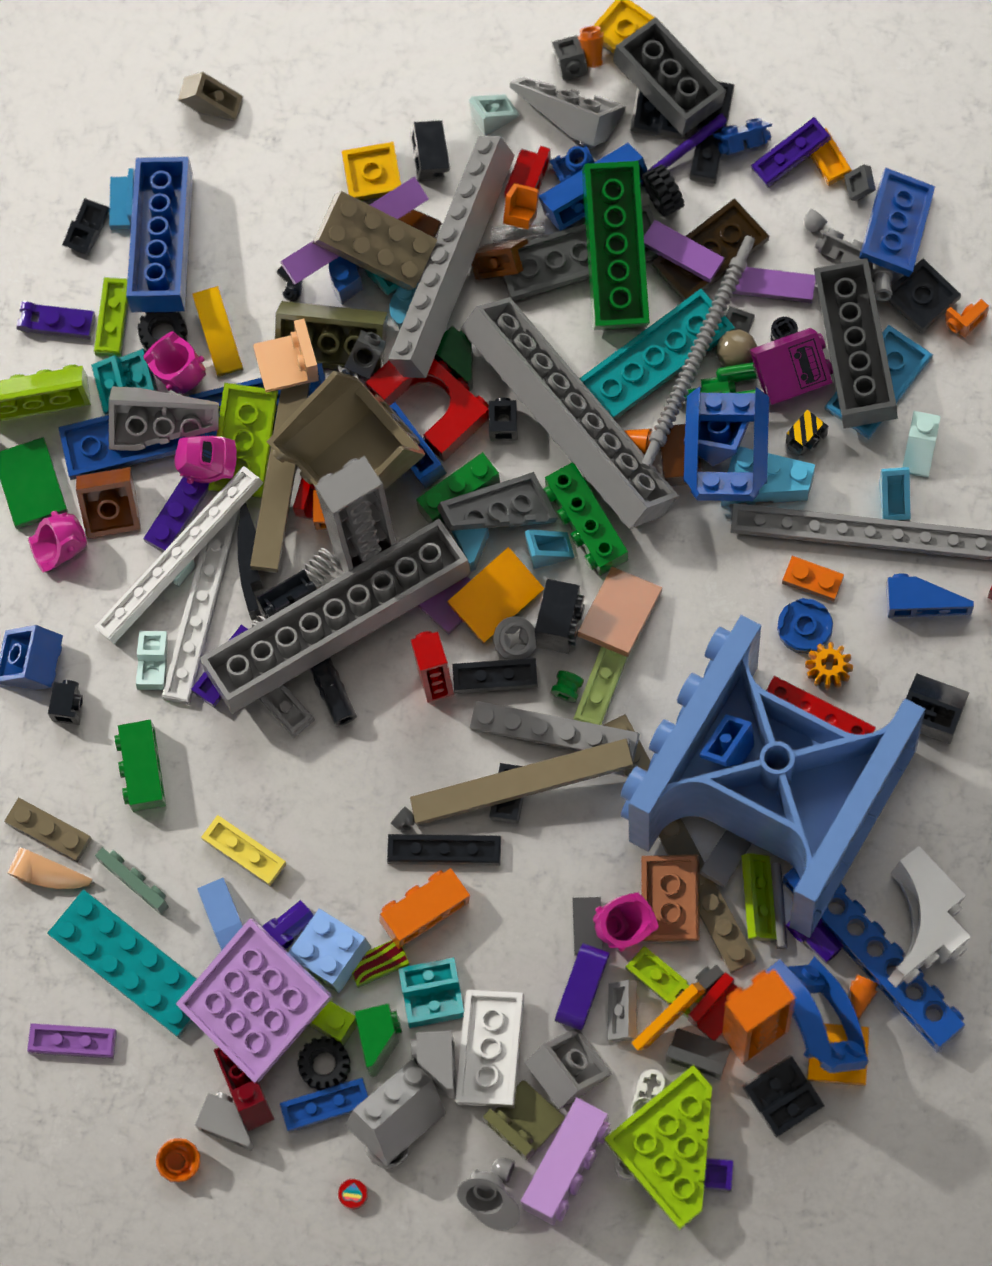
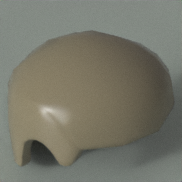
(735, 348)

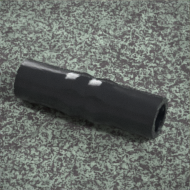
(333, 692)

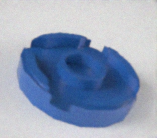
(804, 625)

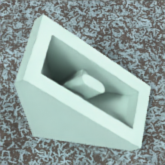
(492, 112)

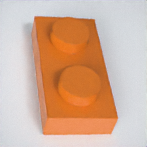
(813, 578)

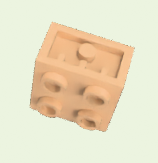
(287, 360)

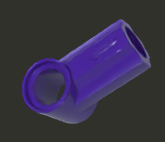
(289, 924)
(821, 942)

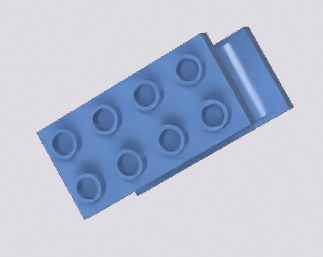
(800, 791)

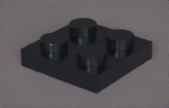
(923, 295)

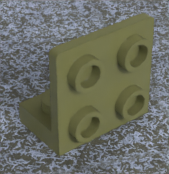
(527, 1123)

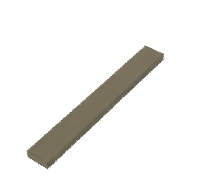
(276, 491)
(521, 782)

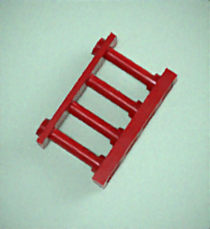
(818, 707)

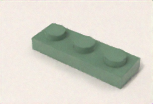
(133, 879)

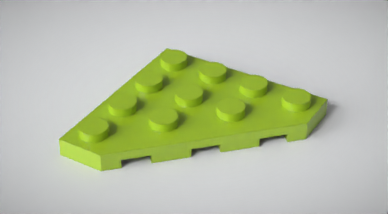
(668, 1146)

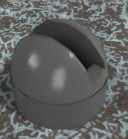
(403, 820)

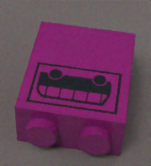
(792, 365)

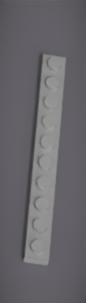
(862, 531)

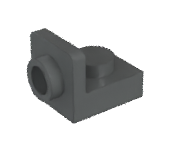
(570, 57)

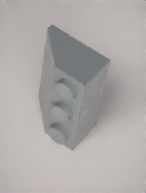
(397, 1113)

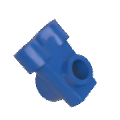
(567, 165)

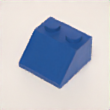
(29, 657)

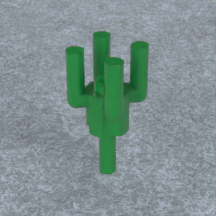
(726, 379)

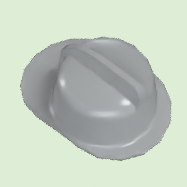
(488, 1200)

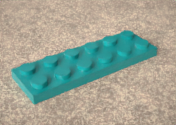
(651, 356)
(125, 960)

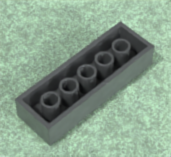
(855, 343)

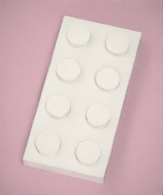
(490, 1048)

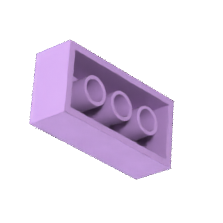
(565, 1161)

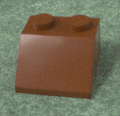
(108, 502)

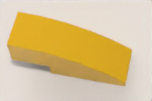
(217, 331)

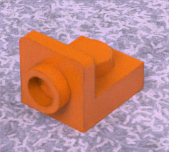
(968, 320)

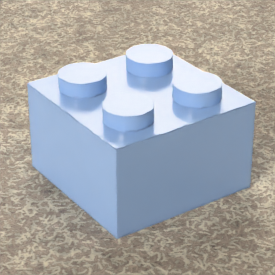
(329, 950)

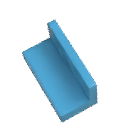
(121, 201)

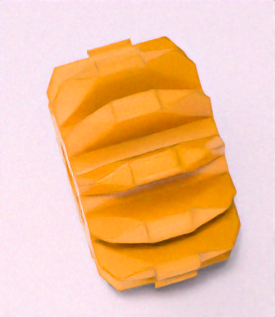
(839, 662)

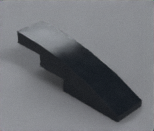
(249, 578)

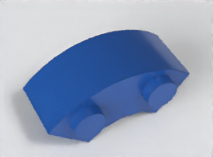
(345, 279)

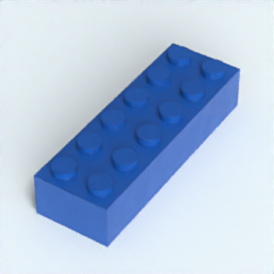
(159, 234)

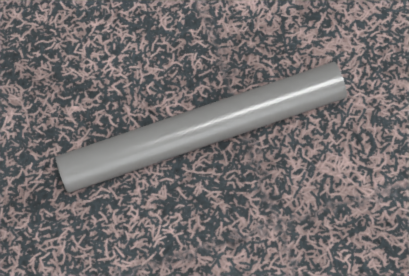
(781, 942)

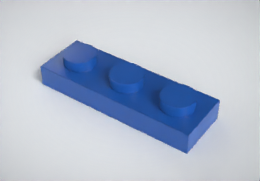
(323, 1104)

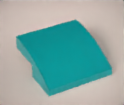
(122, 372)
(431, 992)

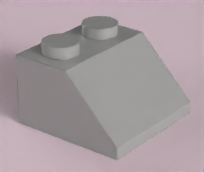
(436, 1058)
(567, 1067)

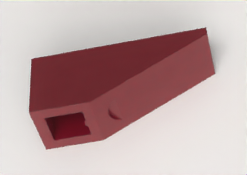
(246, 1094)

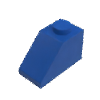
(729, 742)

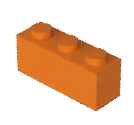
(423, 907)

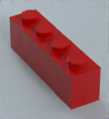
(432, 666)

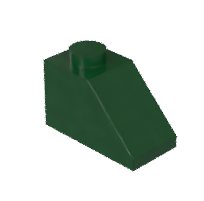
(457, 354)

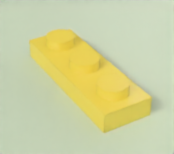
(243, 850)

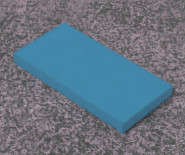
(905, 363)

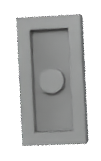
(622, 1010)

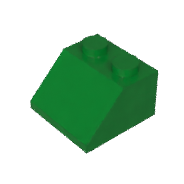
(378, 1035)

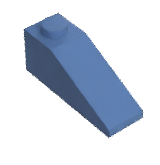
(220, 911)

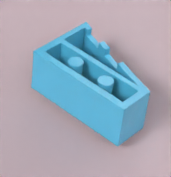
(786, 478)

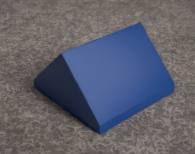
(720, 440)

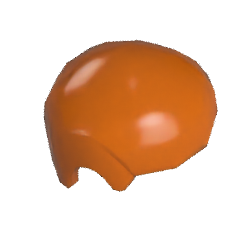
(178, 1160)

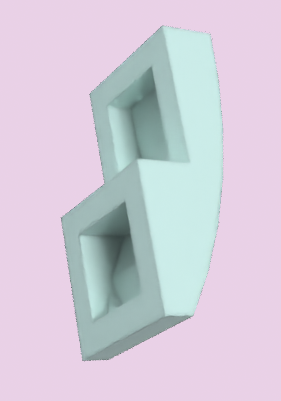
(151, 660)

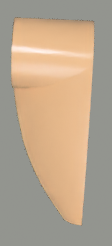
(44, 872)

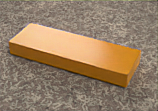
(668, 1016)

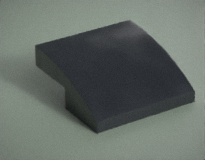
(650, 120)
(783, 1096)

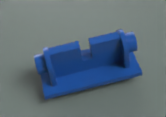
(753, 132)

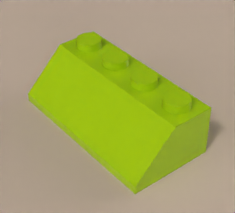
(43, 392)

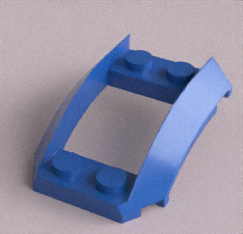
(729, 408)
(815, 978)

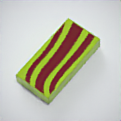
(379, 963)

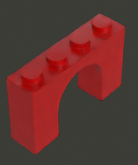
(462, 418)

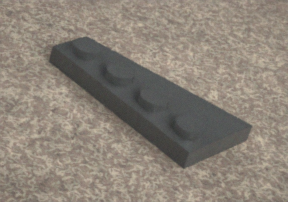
(500, 505)

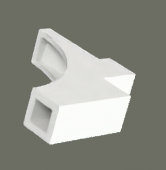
(932, 905)

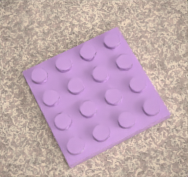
(254, 1000)

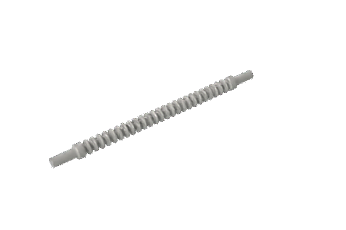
(737, 266)

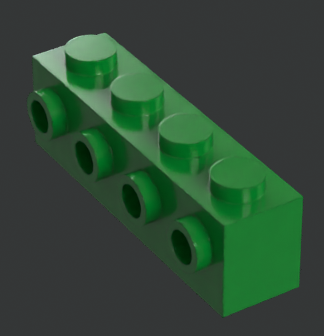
(586, 519)

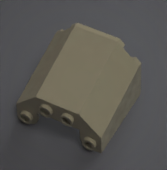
(344, 424)

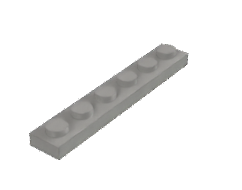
(546, 728)

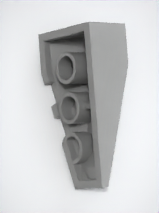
(577, 116)
(151, 417)

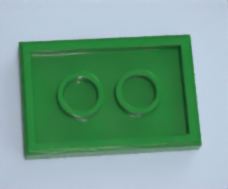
(30, 483)

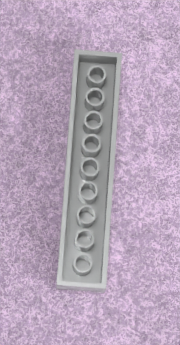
(569, 412)
(335, 615)

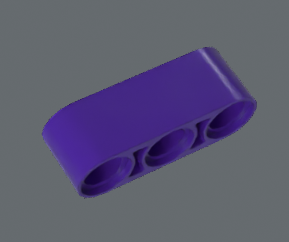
(582, 986)

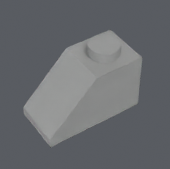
(221, 1119)

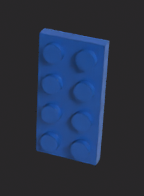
(897, 222)

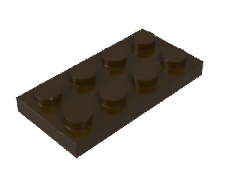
(719, 233)

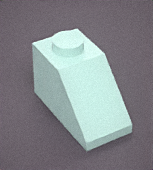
(921, 443)

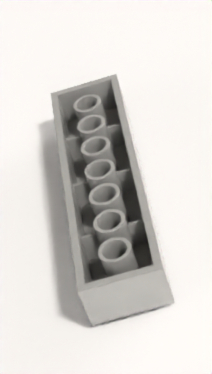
(355, 513)

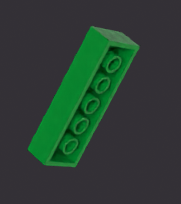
(615, 245)

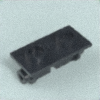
(286, 593)

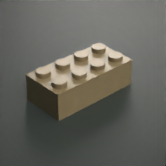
(375, 240)

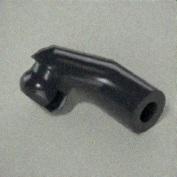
(292, 292)

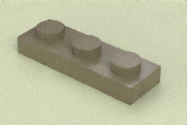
(48, 829)

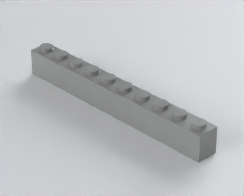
(451, 257)

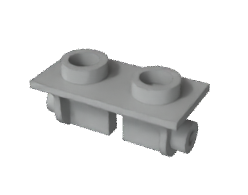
(834, 243)

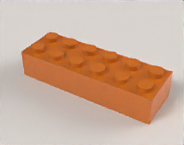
(758, 1015)

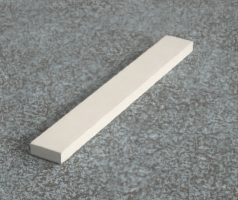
(178, 554)
(198, 614)

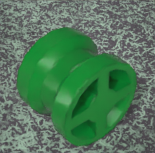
(567, 686)

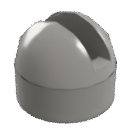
(814, 221)
(503, 1168)

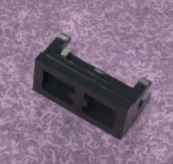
(429, 150)

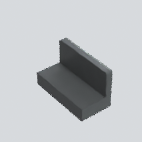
(703, 1053)

